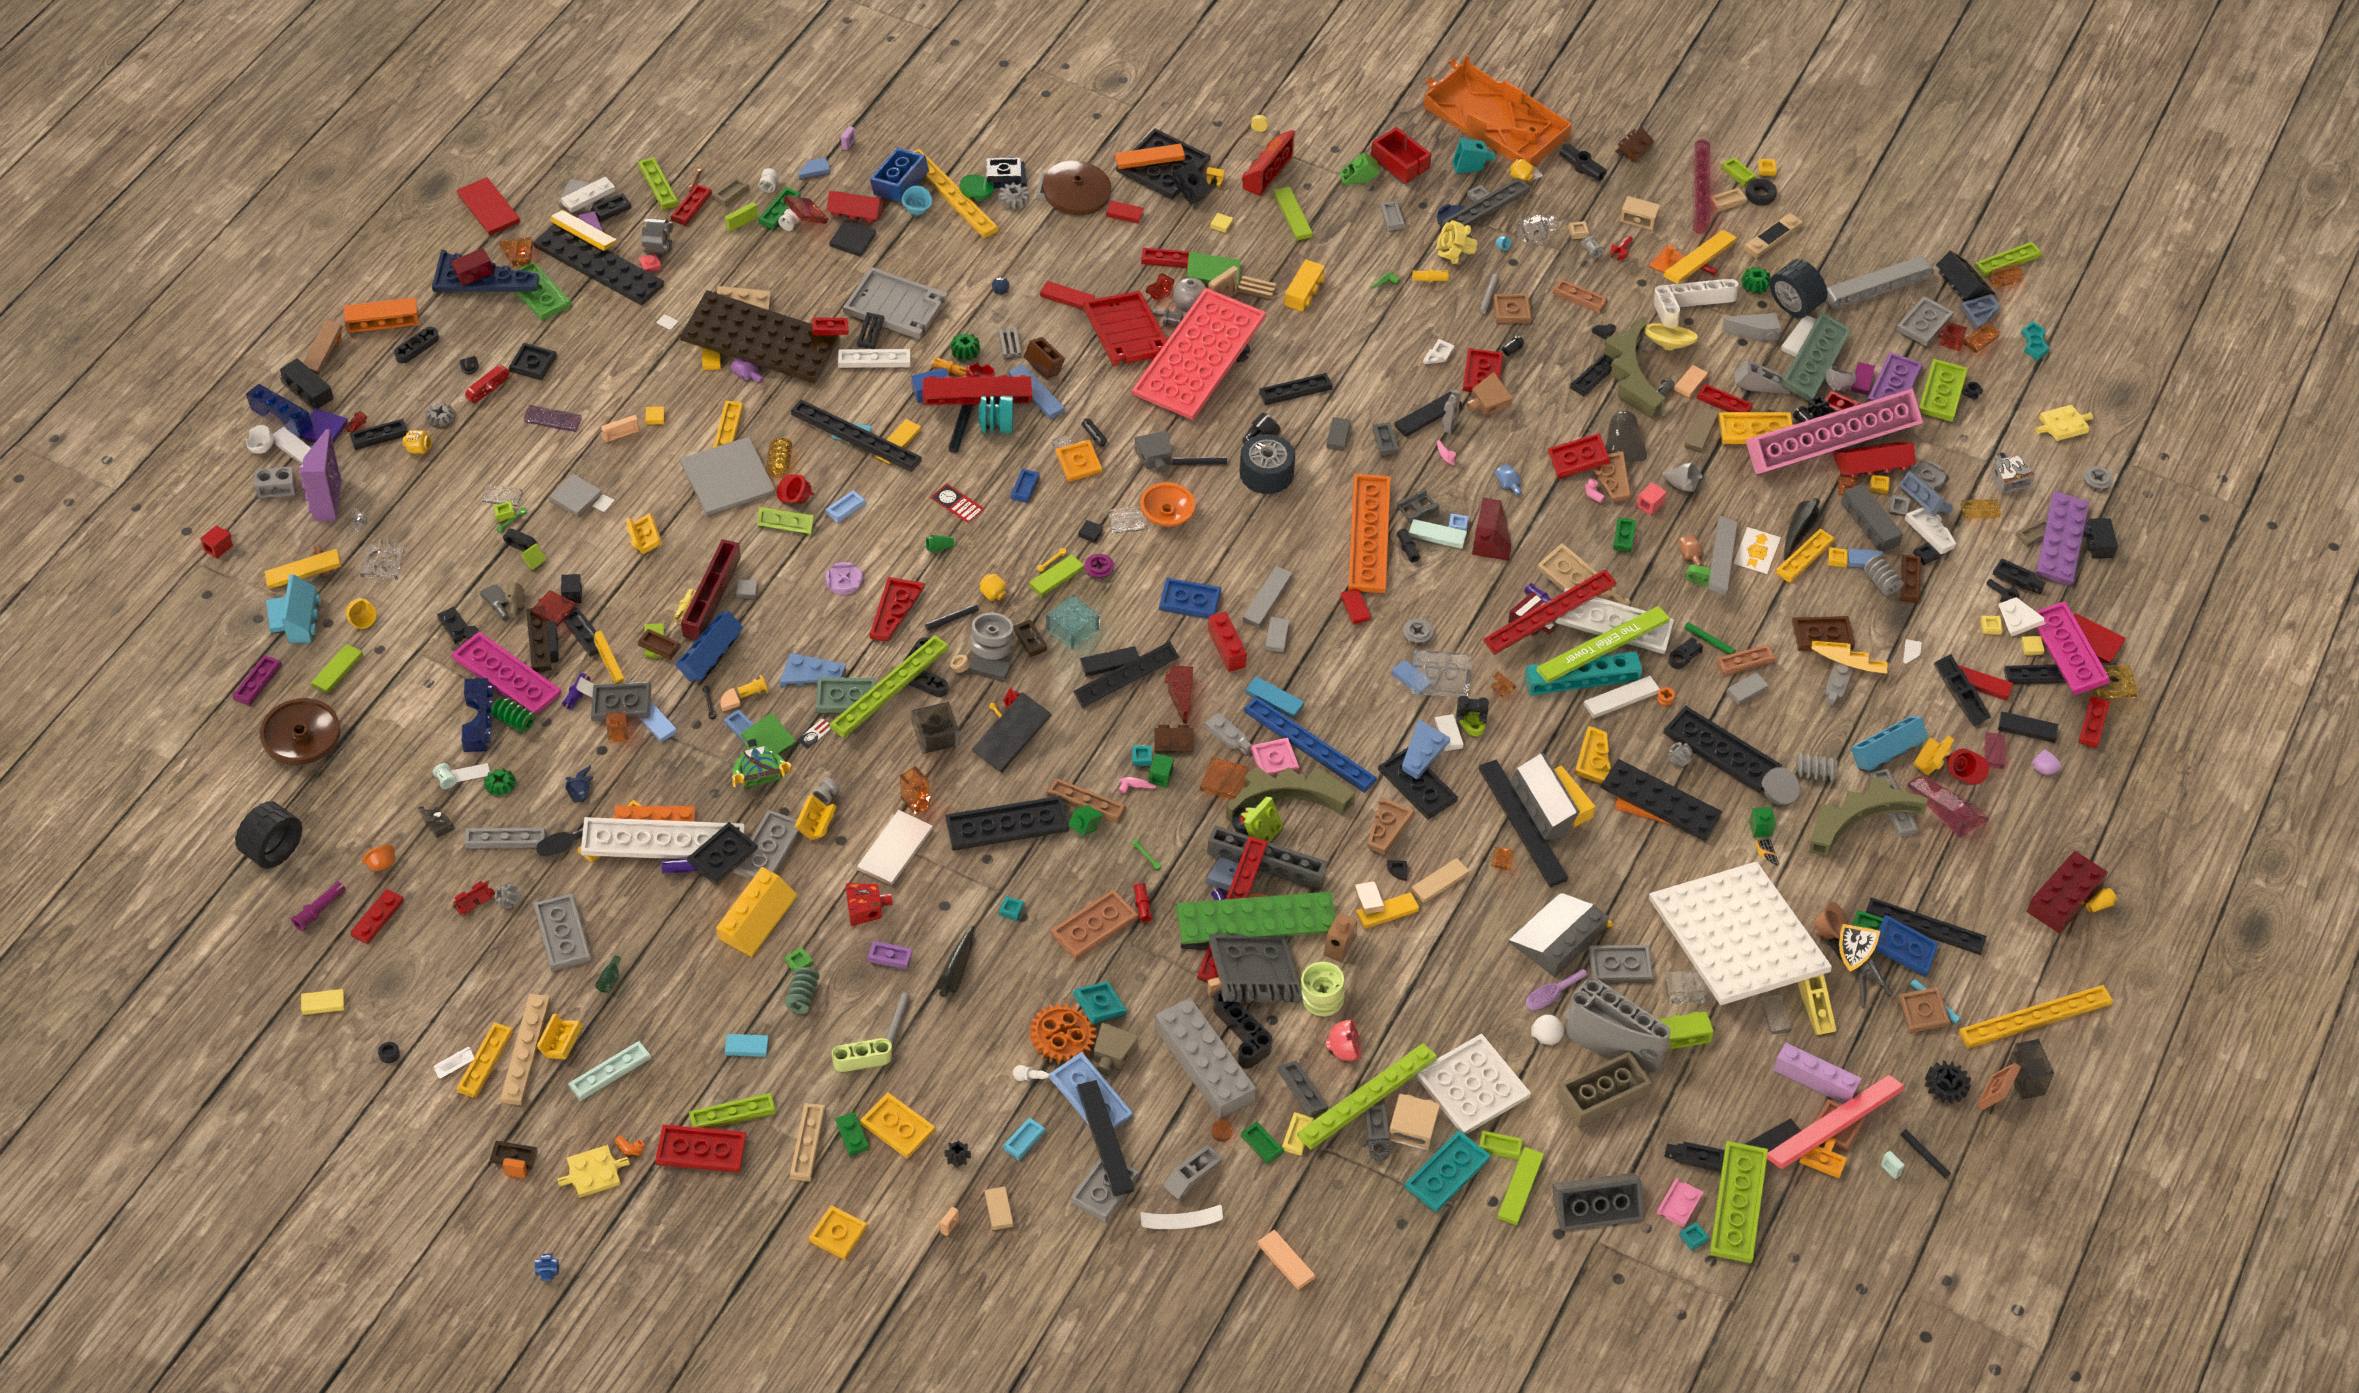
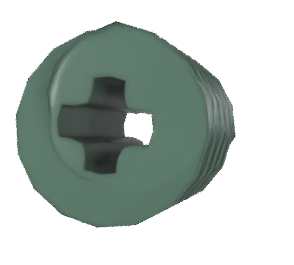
(801, 990)

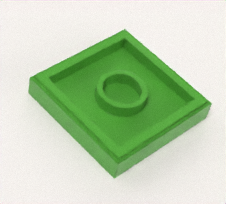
(770, 733)

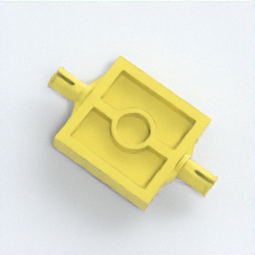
(2064, 423)
(593, 1171)

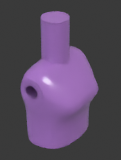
(746, 370)

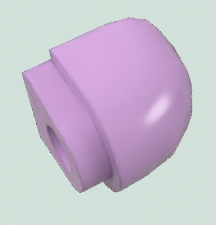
(2046, 763)

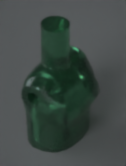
(609, 975)

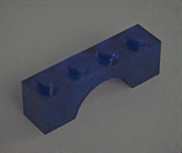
(291, 415)
(475, 733)

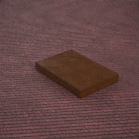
(1823, 629)

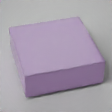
(848, 138)

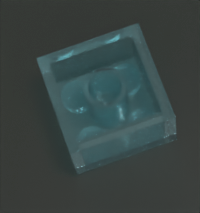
(1072, 621)

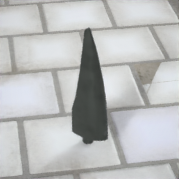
(1801, 523)
(955, 966)

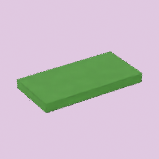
(547, 299)

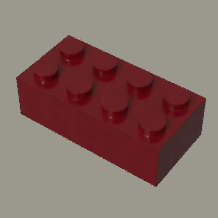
(2067, 892)

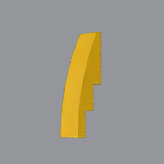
(1841, 653)

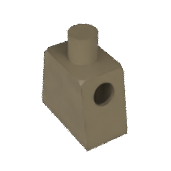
(1113, 1048)

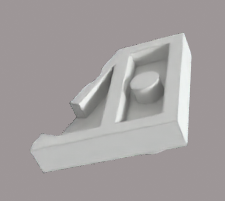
(2020, 616)

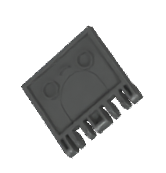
(1256, 965)

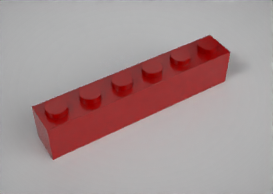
(969, 389)

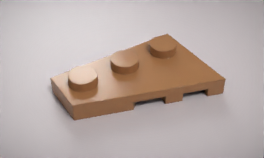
(1615, 477)
(1388, 825)

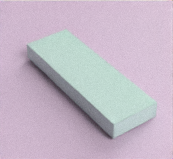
(1437, 533)

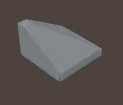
(1899, 505)

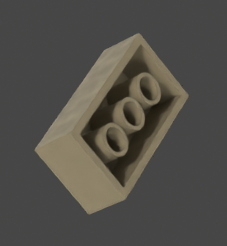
(1603, 1089)

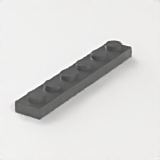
(1490, 203)

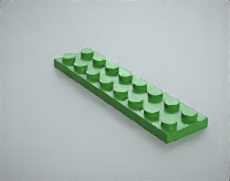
(1256, 916)

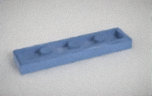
(1041, 396)

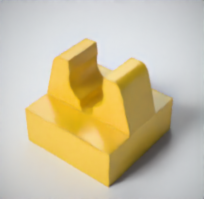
(1217, 174)

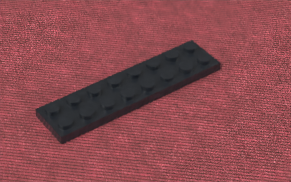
(599, 264)

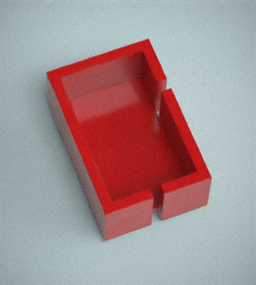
(1391, 154)

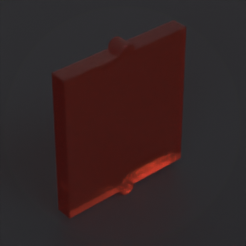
(553, 607)

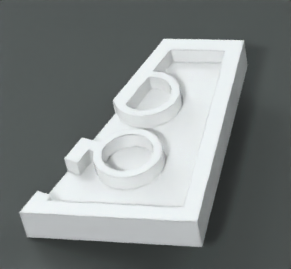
(1931, 529)

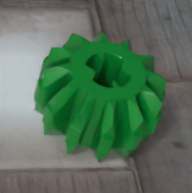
(1756, 280)
(965, 346)

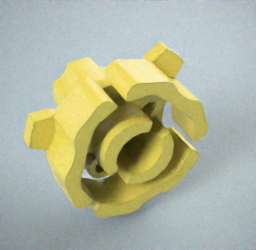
(1455, 239)

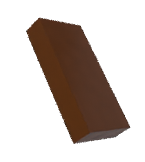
(659, 644)

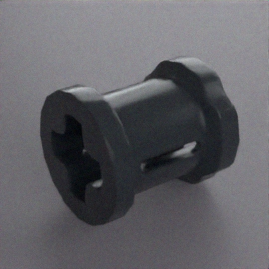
(1802, 415)

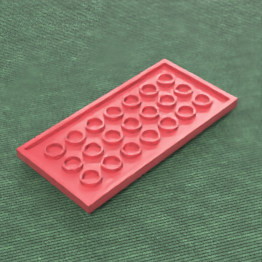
(1199, 353)

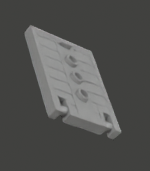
(902, 302)

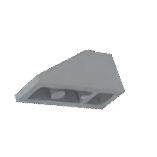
(1756, 327)
(1759, 378)
(1192, 1171)

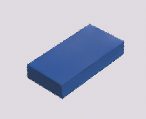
(1025, 485)

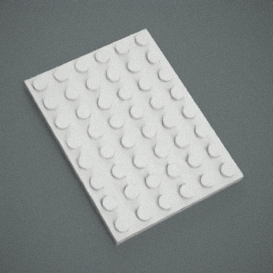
(1739, 933)

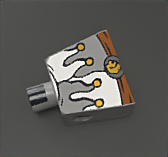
(2011, 473)

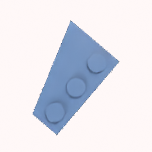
(807, 669)
(1423, 749)

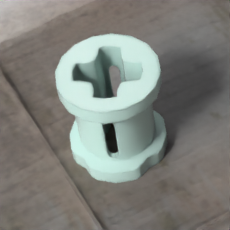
(444, 776)

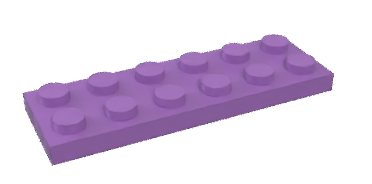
(2062, 538)

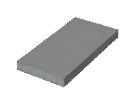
(774, 841)
(562, 932)

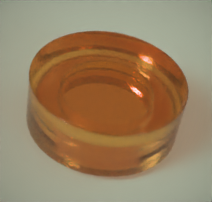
(1221, 1130)

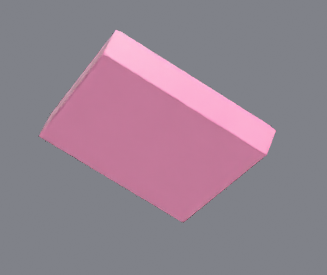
(1275, 756)

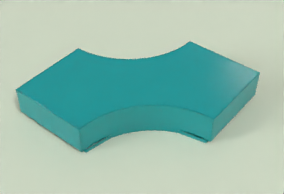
(2035, 343)

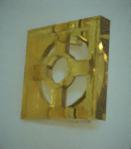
(2116, 671)

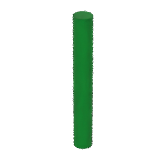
(1710, 639)

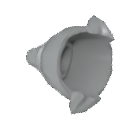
(1684, 477)

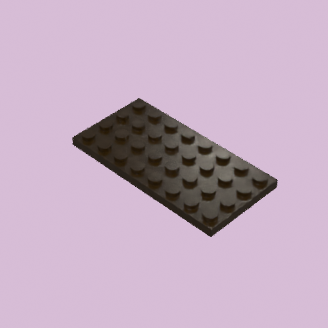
(758, 336)

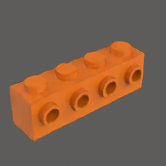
(381, 315)

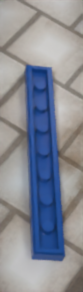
(1310, 744)

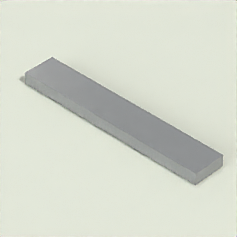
(1722, 555)

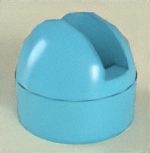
(1503, 243)

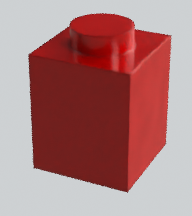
(216, 541)

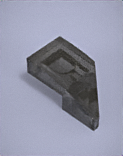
(436, 821)

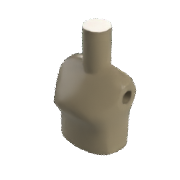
(514, 597)

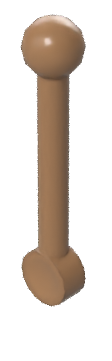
(698, 170)

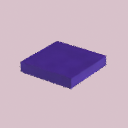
(324, 420)

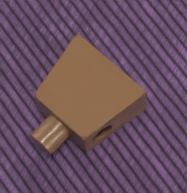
(1490, 396)
(1344, 931)

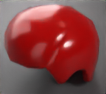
(977, 371)

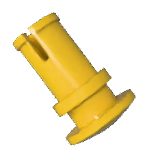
(753, 687)

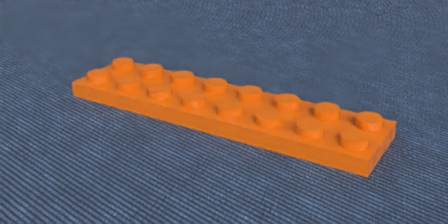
(1369, 533)

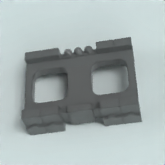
(1414, 502)

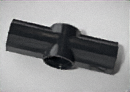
(1583, 162)

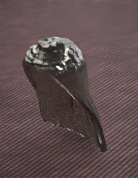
(1625, 437)

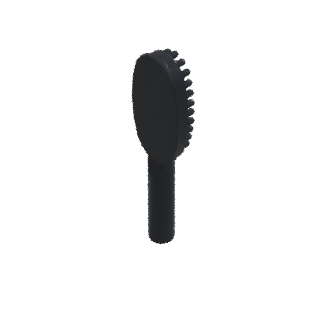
(557, 842)

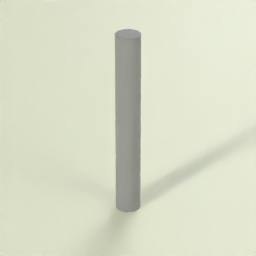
(1489, 293)
(897, 1017)

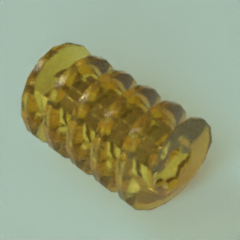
(779, 457)

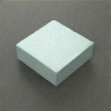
(1892, 1165)

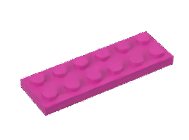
(2071, 649)
(506, 673)

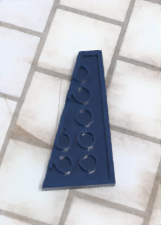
(501, 281)

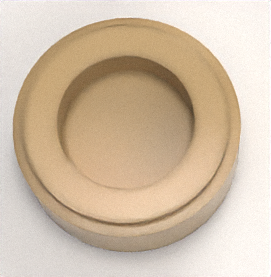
(960, 663)

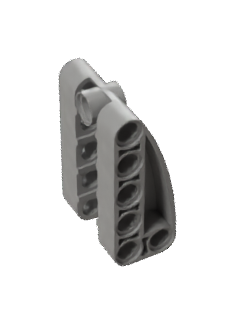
(1609, 1031)

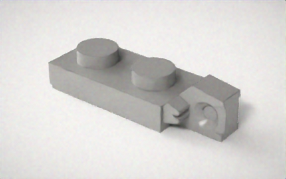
(1837, 682)
(1228, 733)

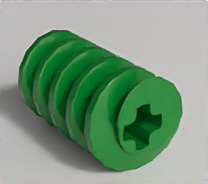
(513, 714)

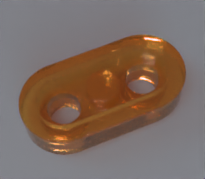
(2006, 276)

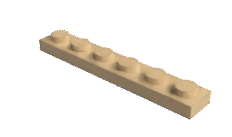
(525, 1049)

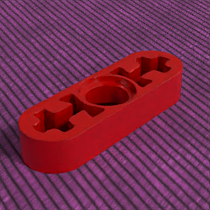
(479, 389)

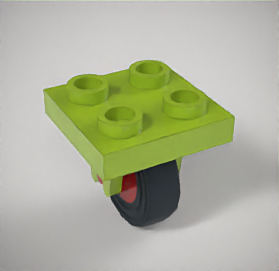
(1258, 821)

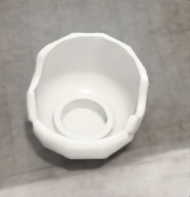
(260, 439)
(1547, 1029)

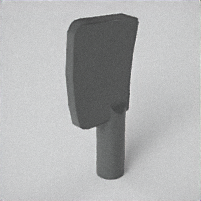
(494, 596)

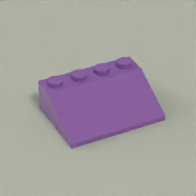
(321, 479)

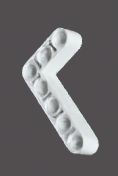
(1671, 297)

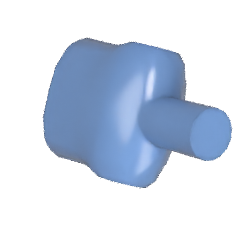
(1509, 478)

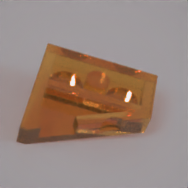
(518, 250)

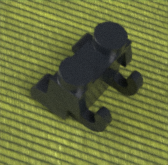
(1472, 705)

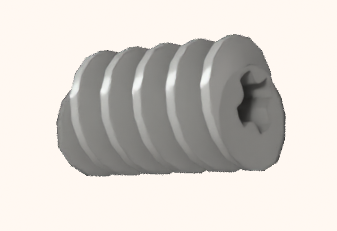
(1882, 575)
(1816, 767)

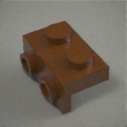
(1636, 143)
(1173, 739)

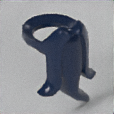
(578, 787)

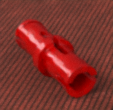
(1142, 902)

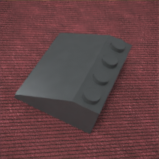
(1560, 932)

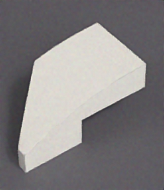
(1439, 353)

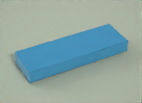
(1275, 697)

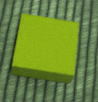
(504, 511)
(533, 556)

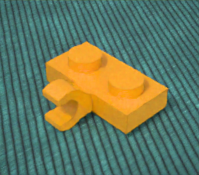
(1824, 1159)

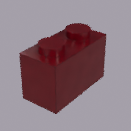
(472, 267)

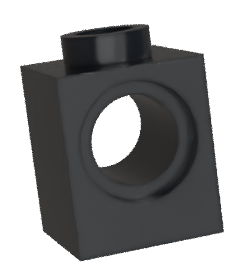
(572, 587)

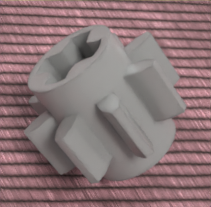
(1680, 754)
(507, 895)

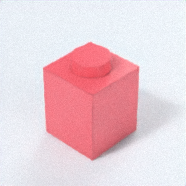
(1651, 498)

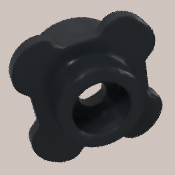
(1972, 390)

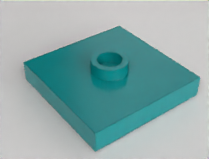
(1100, 1002)

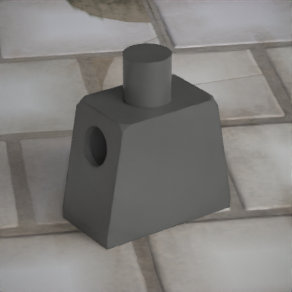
(1154, 450)

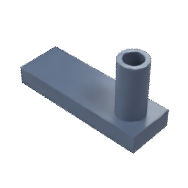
(1924, 494)

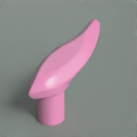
(1448, 456)
(1134, 782)

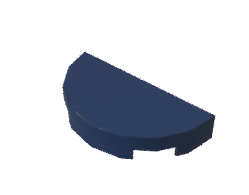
(1447, 211)

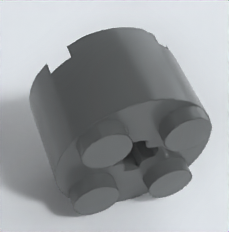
(657, 236)

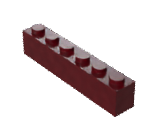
(711, 589)

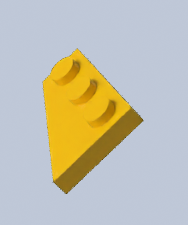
(1593, 756)

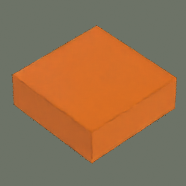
(515, 1168)

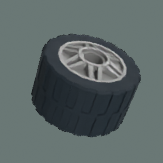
(1798, 288)
(1267, 464)

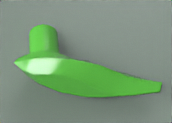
(1386, 278)

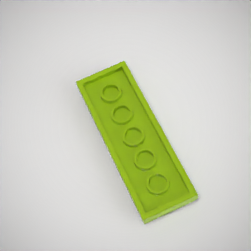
(1738, 1202)

